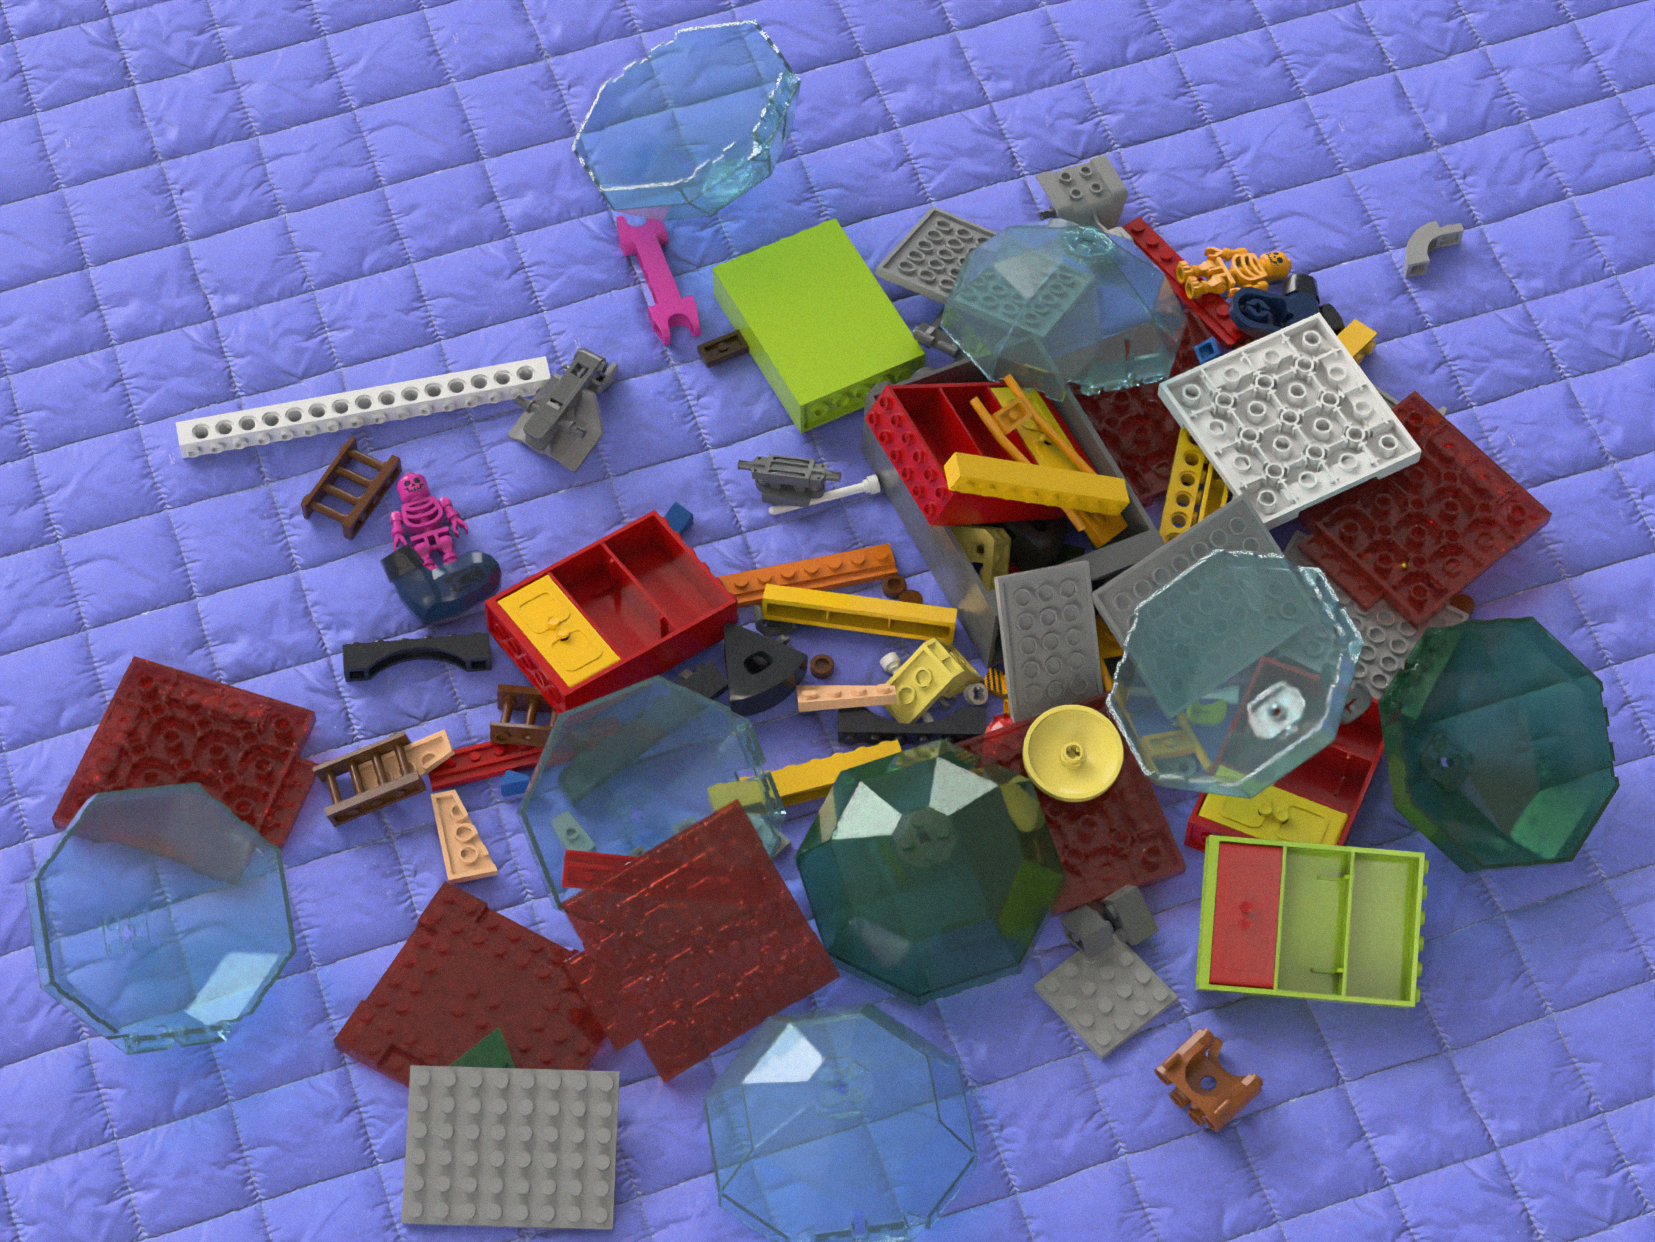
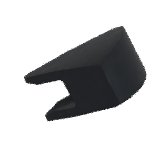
(1034, 542)
(759, 670)

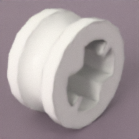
(969, 694)

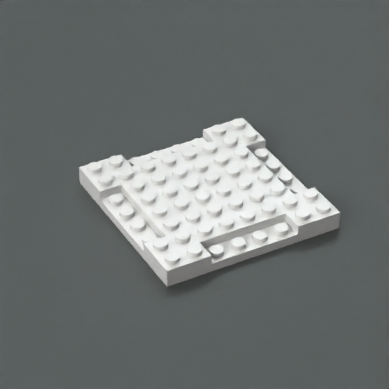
(1289, 420)

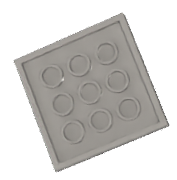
(1106, 996)

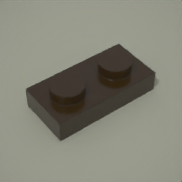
(722, 348)

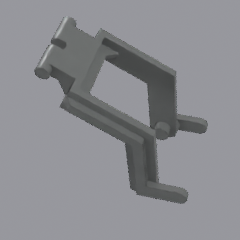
(934, 337)

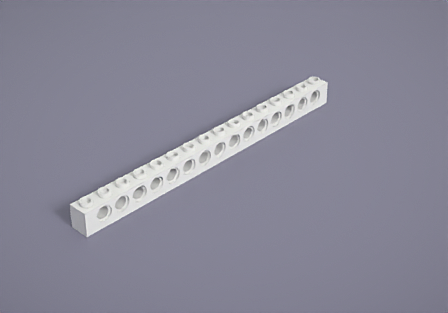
(518, 377)

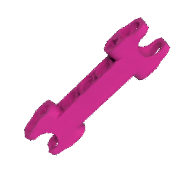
(669, 307)

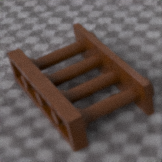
(364, 504)
(525, 699)
(378, 797)

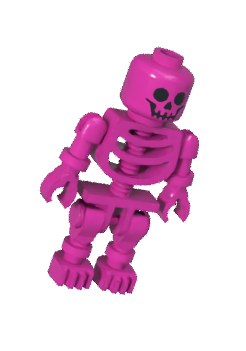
(422, 516)

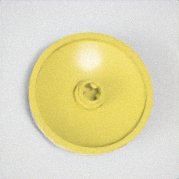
(1072, 753)

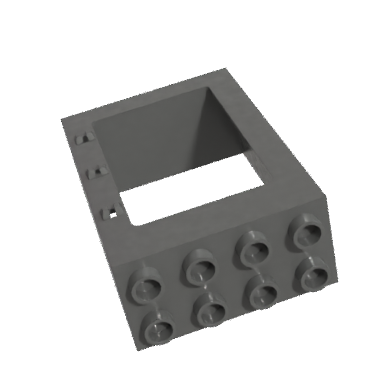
(942, 551)

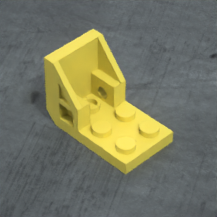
(985, 546)
(929, 673)

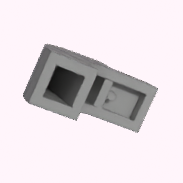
(1426, 240)

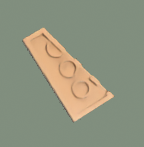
(843, 696)
(421, 755)
(461, 846)

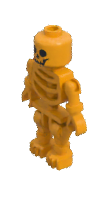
(1250, 271)

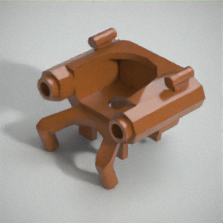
(1190, 1065)

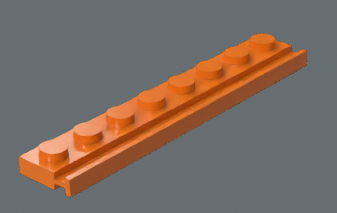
(816, 573)

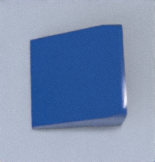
(1208, 350)
(679, 518)
(514, 783)

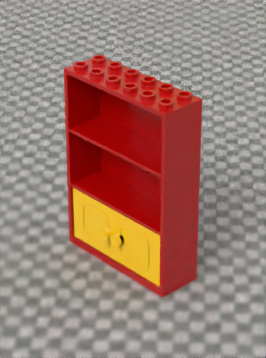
(930, 422)
(611, 614)
(1310, 804)

